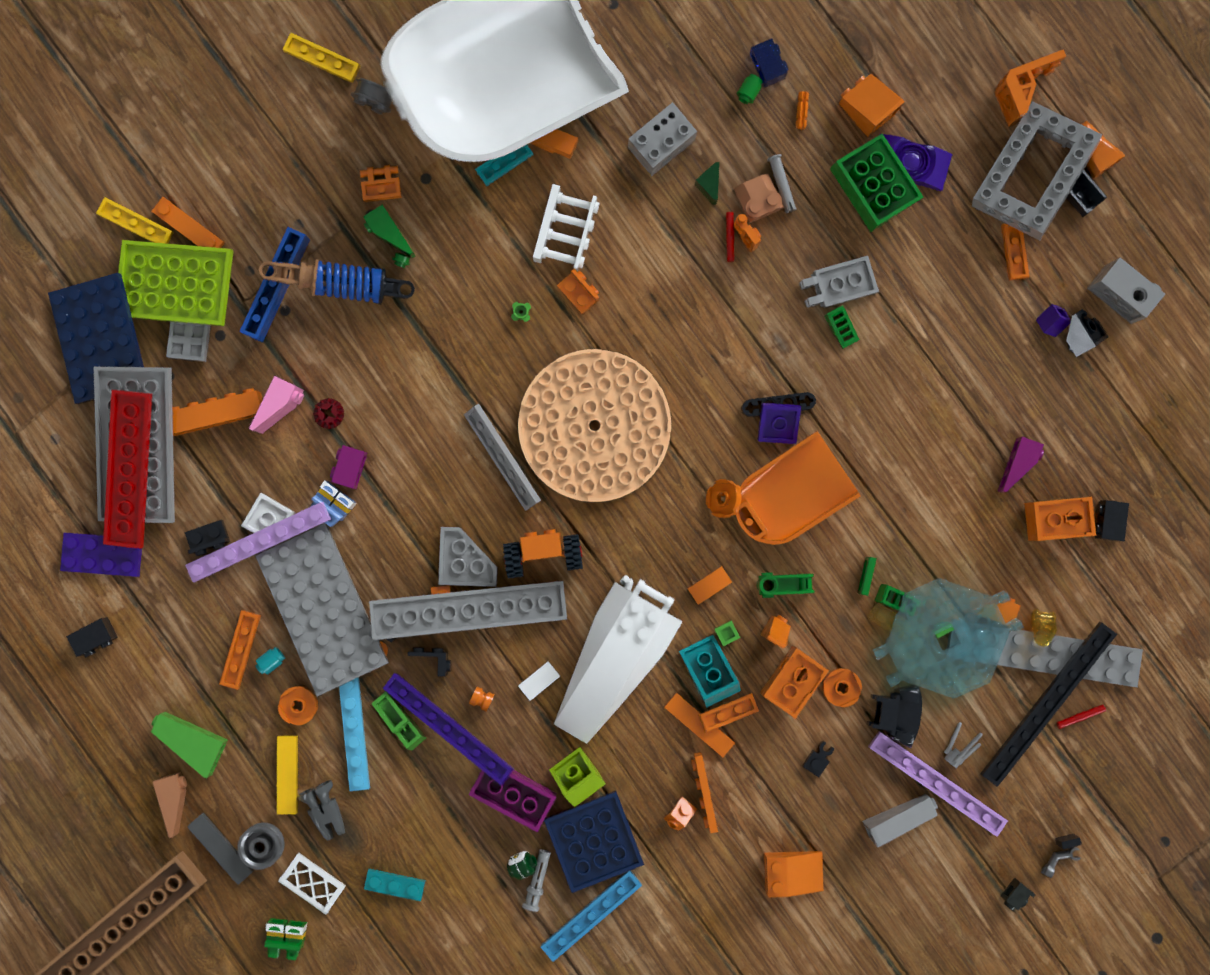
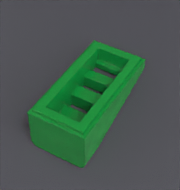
(848, 324)
(885, 596)

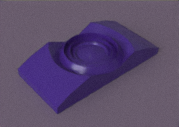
(924, 163)

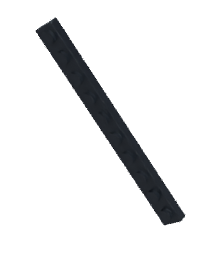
(1048, 703)

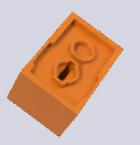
(1060, 519)
(794, 682)

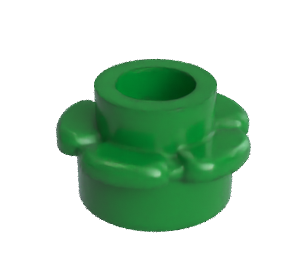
(401, 260)

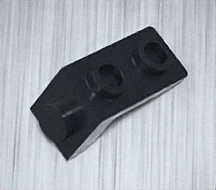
(444, 664)

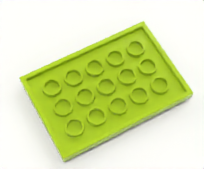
(176, 281)

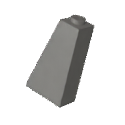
(900, 819)

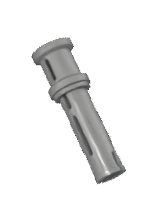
(532, 889)

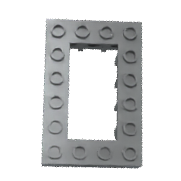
(1016, 213)

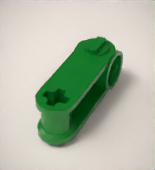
(785, 584)

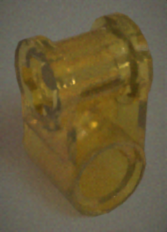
(1043, 627)

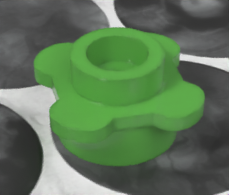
(520, 306)

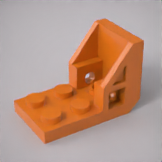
(1014, 95)

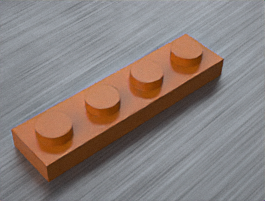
(705, 800)

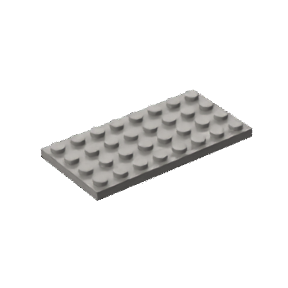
(161, 464)
(321, 609)

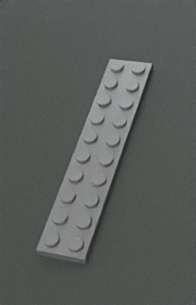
(467, 610)
(1115, 665)

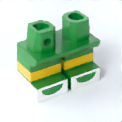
(285, 936)

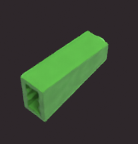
(190, 742)

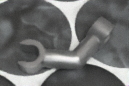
(1049, 868)

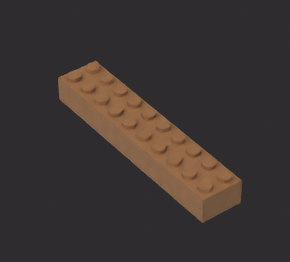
(128, 919)

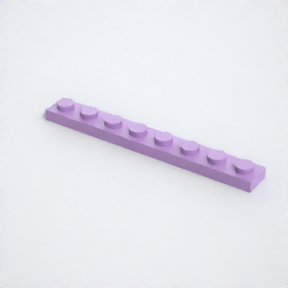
(258, 542)
(938, 783)

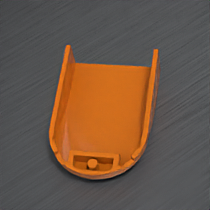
(794, 492)

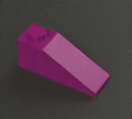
(1022, 458)

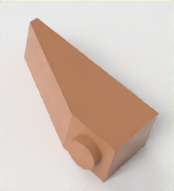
(171, 798)

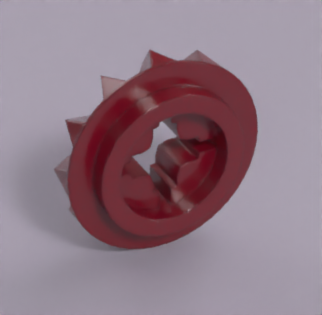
(330, 422)

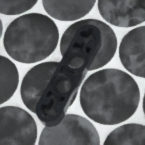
(778, 400)

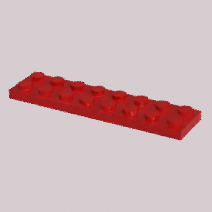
(127, 468)

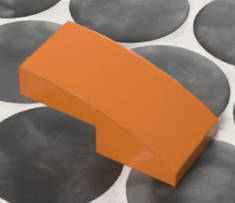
(709, 585)

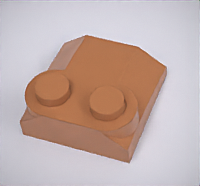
(758, 198)

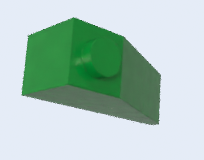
(384, 228)

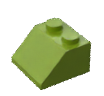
(577, 777)

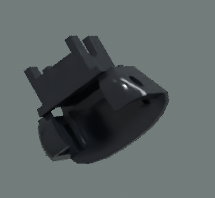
(899, 714)

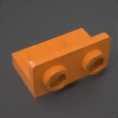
(578, 291)

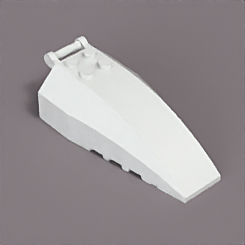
(617, 655)

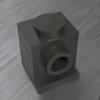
(1016, 895)

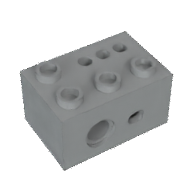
(662, 139)
(1126, 291)

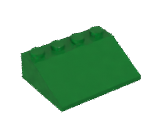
(876, 182)

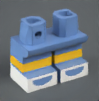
(335, 501)

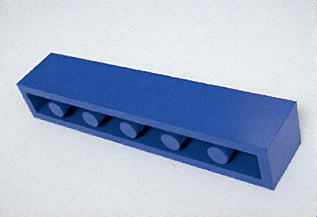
(270, 292)

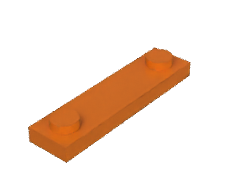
(186, 225)

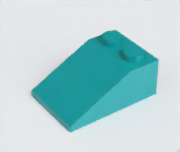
(710, 671)

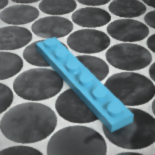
(354, 736)

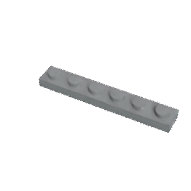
(502, 457)

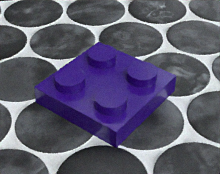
(779, 423)

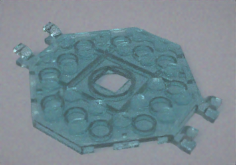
(933, 610)

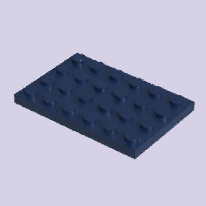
(94, 331)

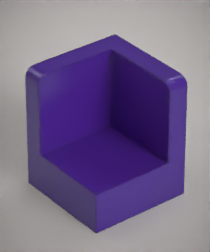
(1053, 320)

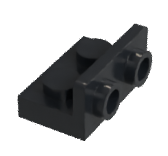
(206, 537)

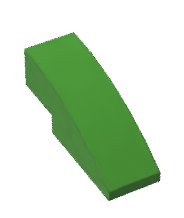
(398, 721)

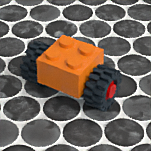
(540, 547)

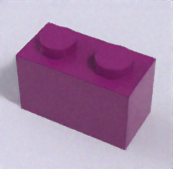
(348, 467)

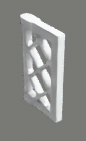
(312, 867)

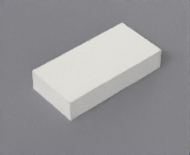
(539, 680)

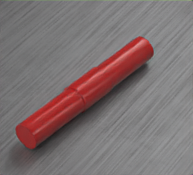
(730, 236)
(1081, 716)

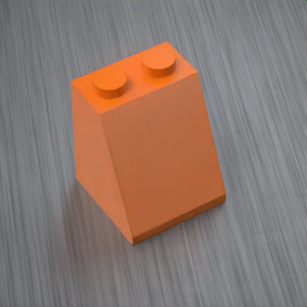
(870, 104)

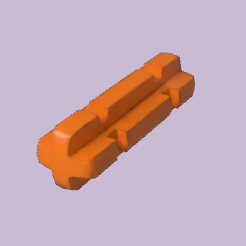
(802, 110)

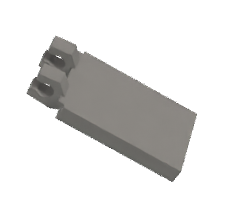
(841, 283)

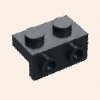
(1085, 194)

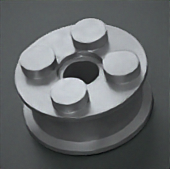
(372, 95)
(252, 855)

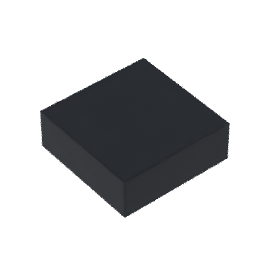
(1068, 841)

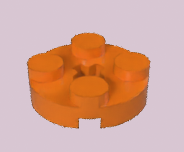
(733, 498)
(851, 693)
(295, 716)

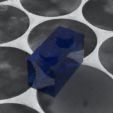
(768, 62)

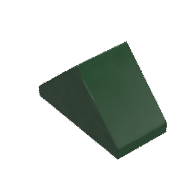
(709, 182)

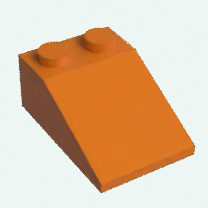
(793, 873)

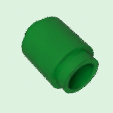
(749, 89)

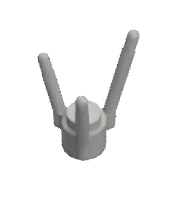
(956, 757)

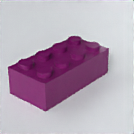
(516, 798)

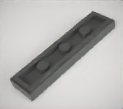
(219, 848)

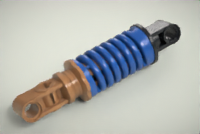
(340, 281)

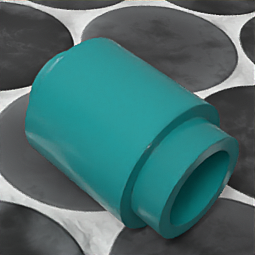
(269, 661)

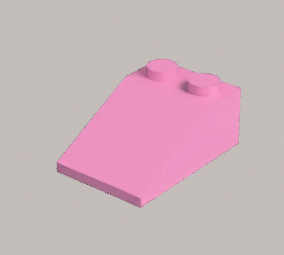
(278, 402)

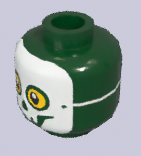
(521, 865)

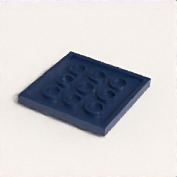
(593, 841)

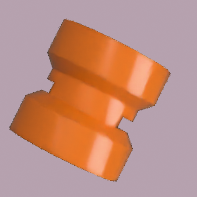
(481, 699)

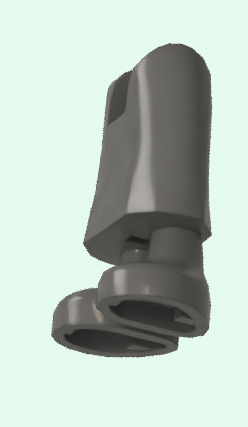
(325, 812)

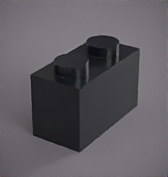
(1111, 520)
(91, 637)

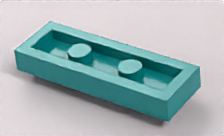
(497, 167)
(394, 884)

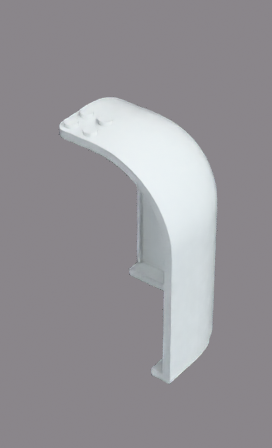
(496, 74)

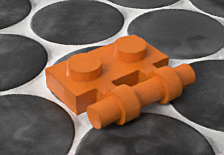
(380, 189)
(748, 235)

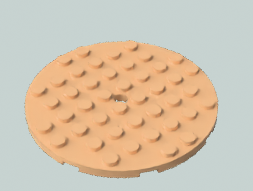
(603, 389)

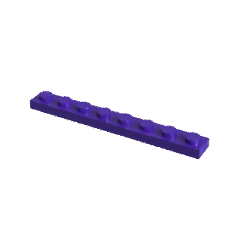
(448, 729)

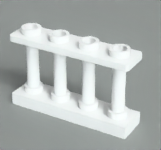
(552, 215)

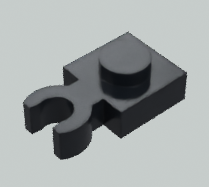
(817, 761)

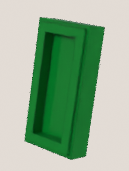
(866, 576)

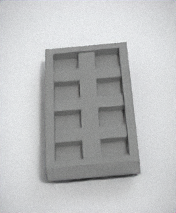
(188, 341)

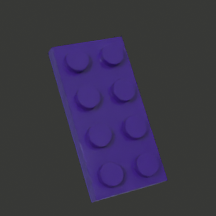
(88, 555)

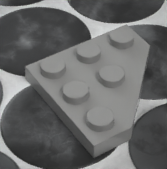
(463, 561)

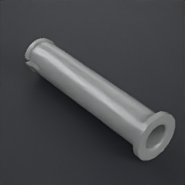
(782, 183)

